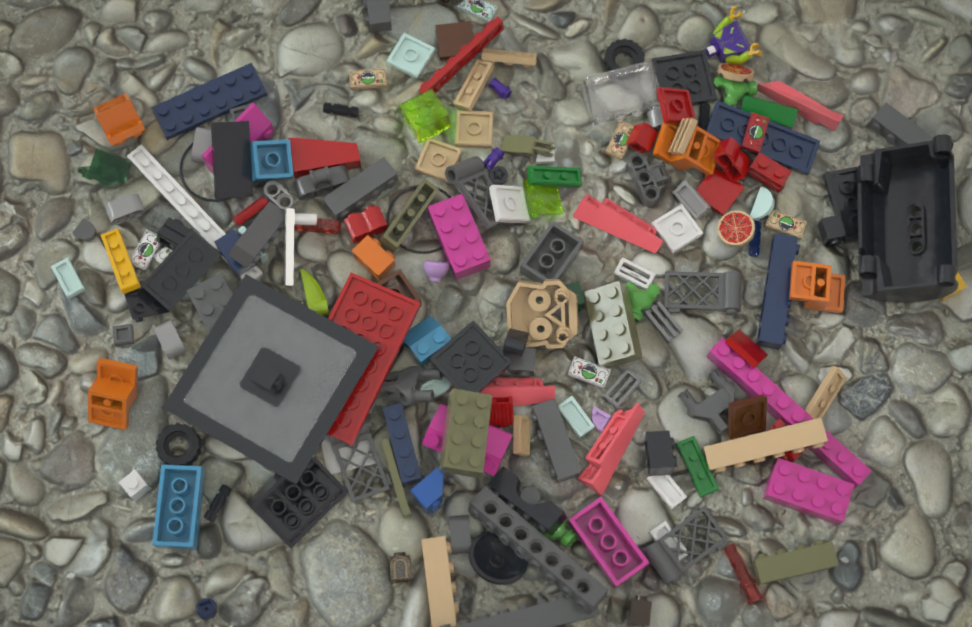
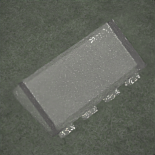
(621, 93)

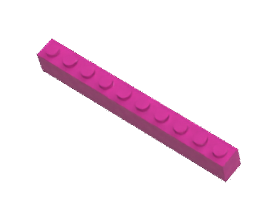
(781, 406)

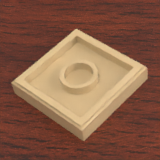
(474, 129)
(436, 158)

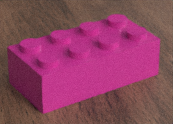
(459, 236)
(808, 491)
(608, 542)

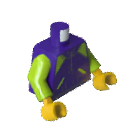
(730, 42)

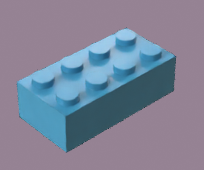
(179, 507)

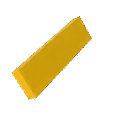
(120, 261)

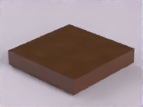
(453, 37)
(747, 416)

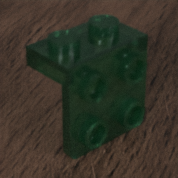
(106, 168)

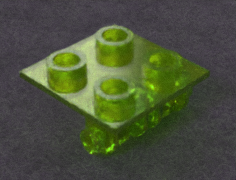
(542, 200)

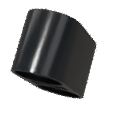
(515, 342)

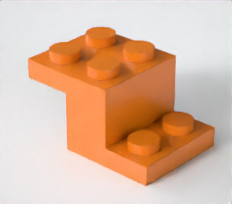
(119, 119)
(698, 153)
(817, 287)
(112, 393)

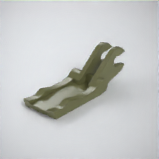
(526, 145)

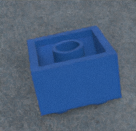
(430, 491)

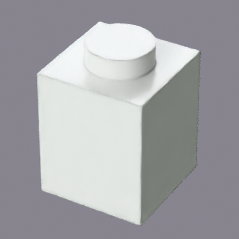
(135, 485)

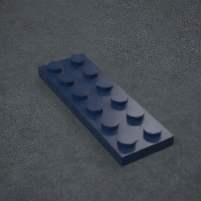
(209, 101)
(779, 143)

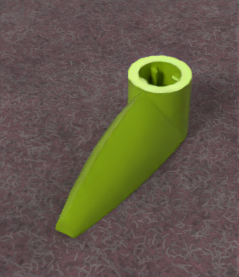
(314, 295)

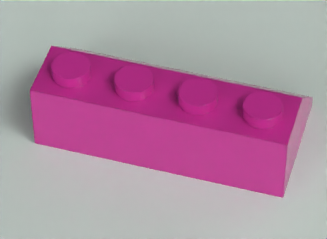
(259, 126)
(496, 441)

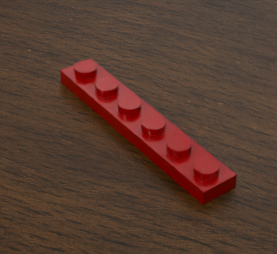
(464, 56)

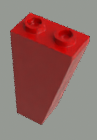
(315, 154)

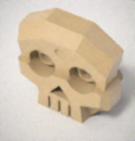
(527, 314)

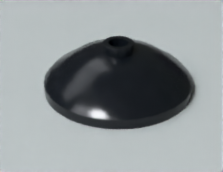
(488, 550)

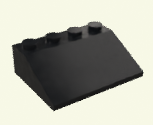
(296, 508)

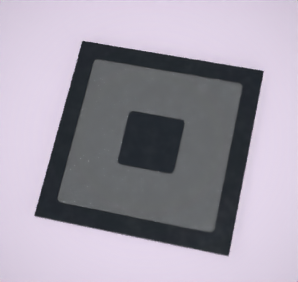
(311, 352)

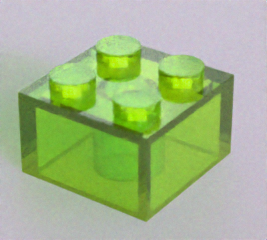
(425, 116)

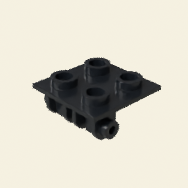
(143, 304)

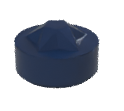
(206, 608)

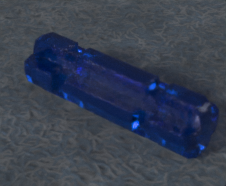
(754, 244)

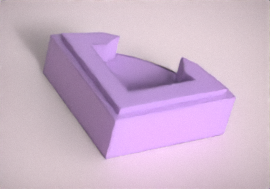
(599, 419)

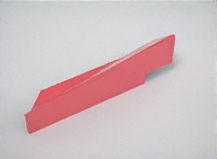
(806, 107)
(618, 222)
(523, 390)
(610, 448)

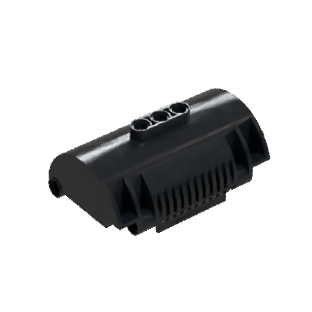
(890, 191)

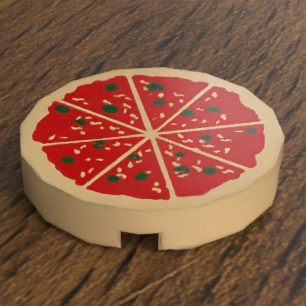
(735, 72)
(736, 228)

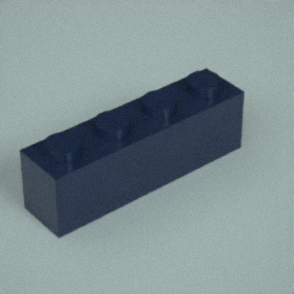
(402, 445)

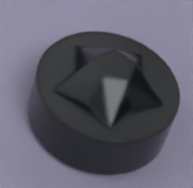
(498, 175)

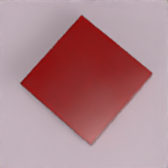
(675, 104)
(719, 191)
(746, 348)

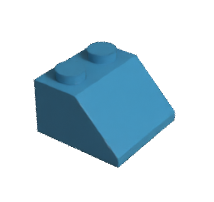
(426, 340)

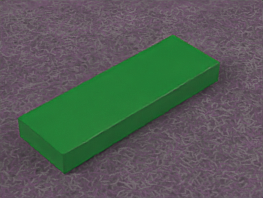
(776, 112)
(554, 176)
(697, 466)

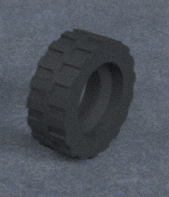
(622, 46)
(170, 433)

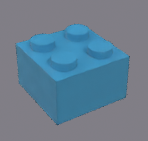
(271, 160)

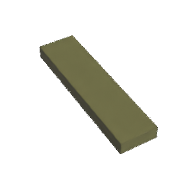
(395, 478)

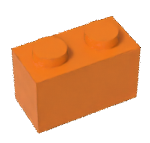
(373, 257)

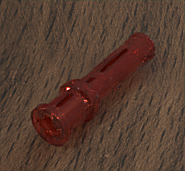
(747, 583)

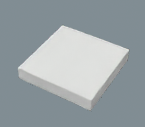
(509, 204)
(677, 229)

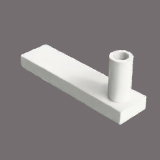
(290, 220)

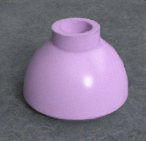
(435, 269)

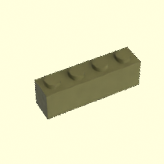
(408, 215)
(794, 563)

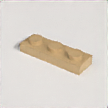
(509, 57)
(473, 85)
(826, 393)

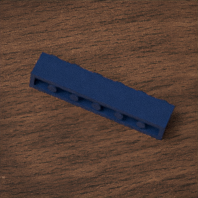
(776, 292)

